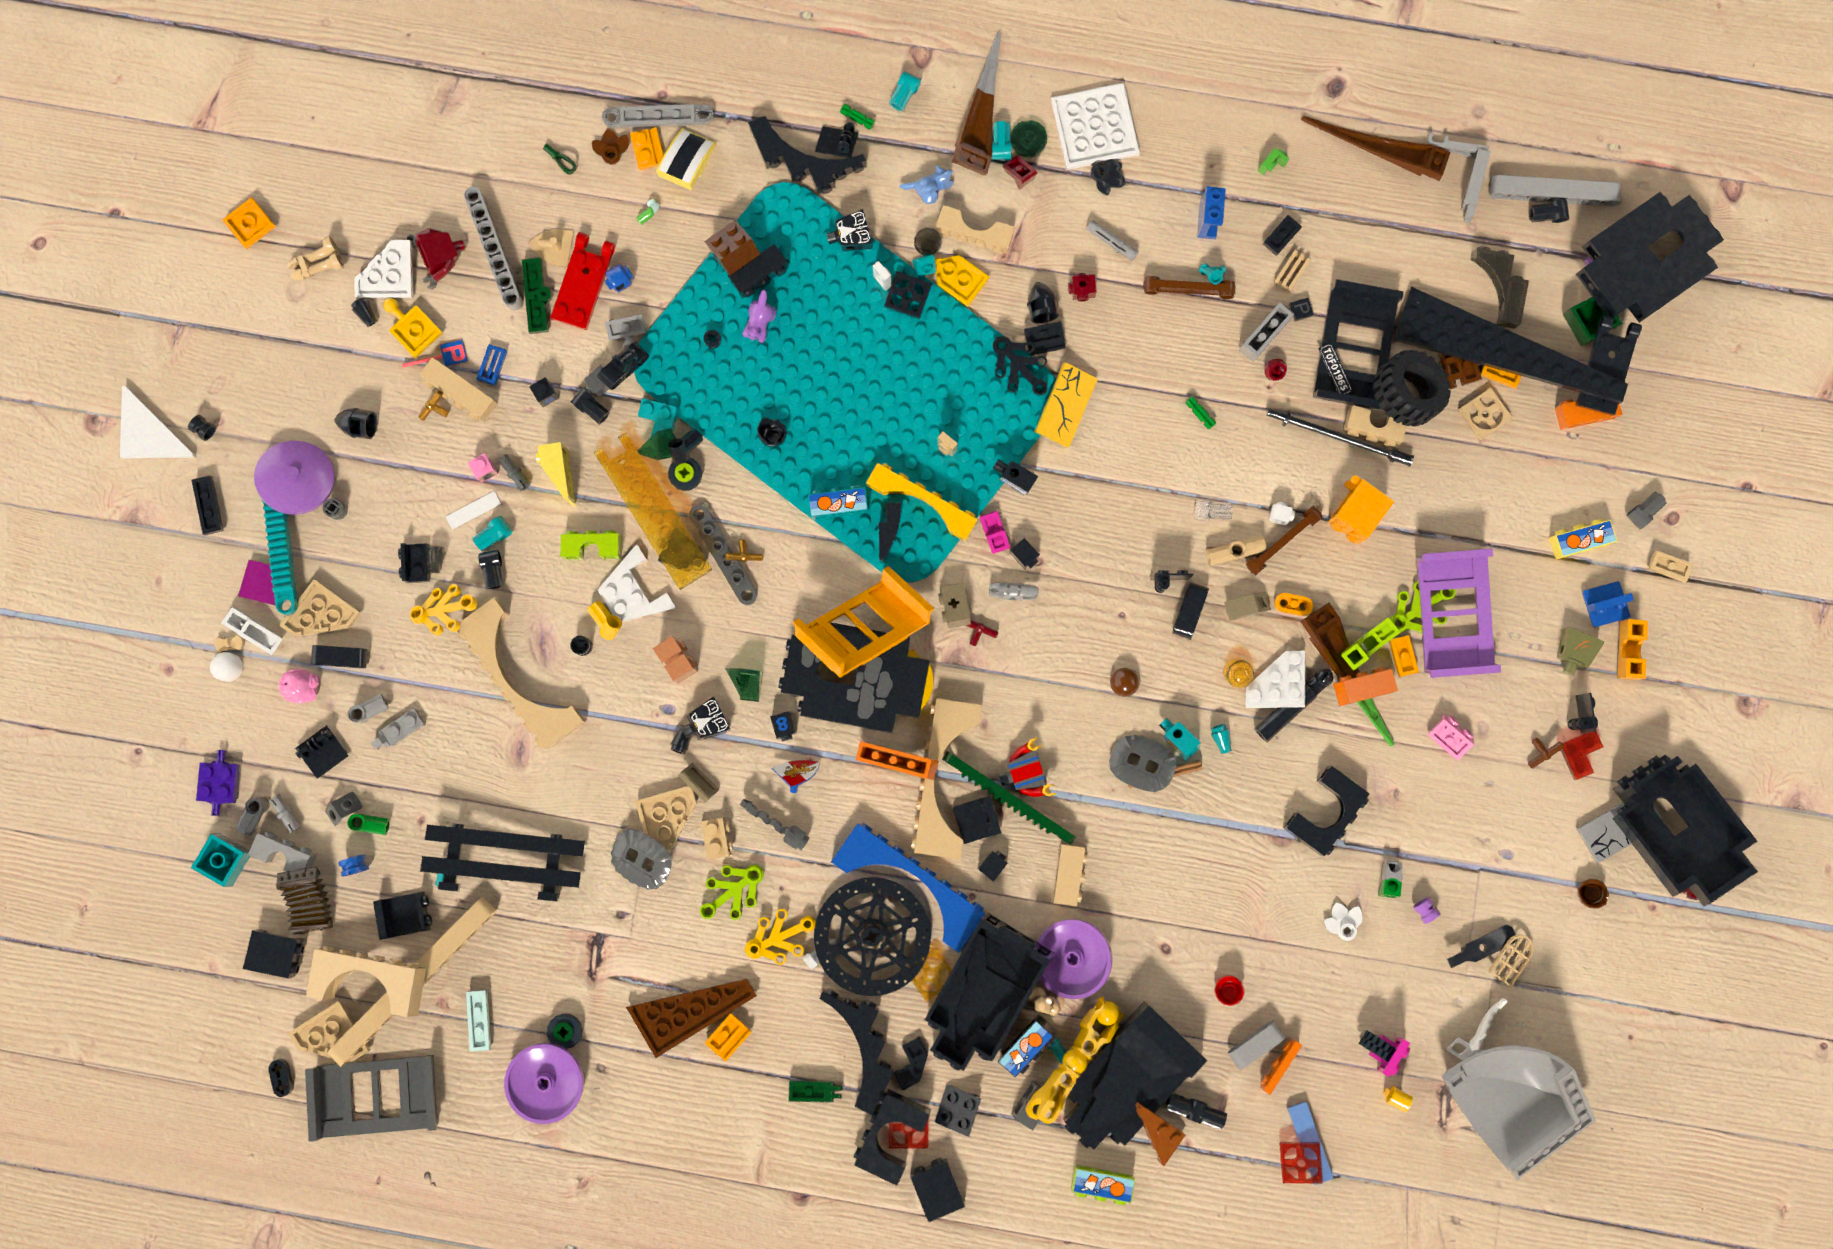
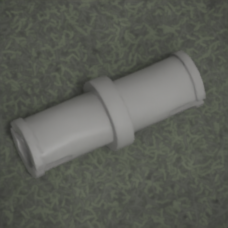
(284, 813)

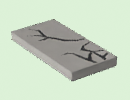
(1603, 835)

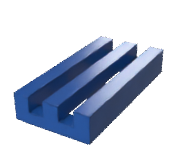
(498, 367)

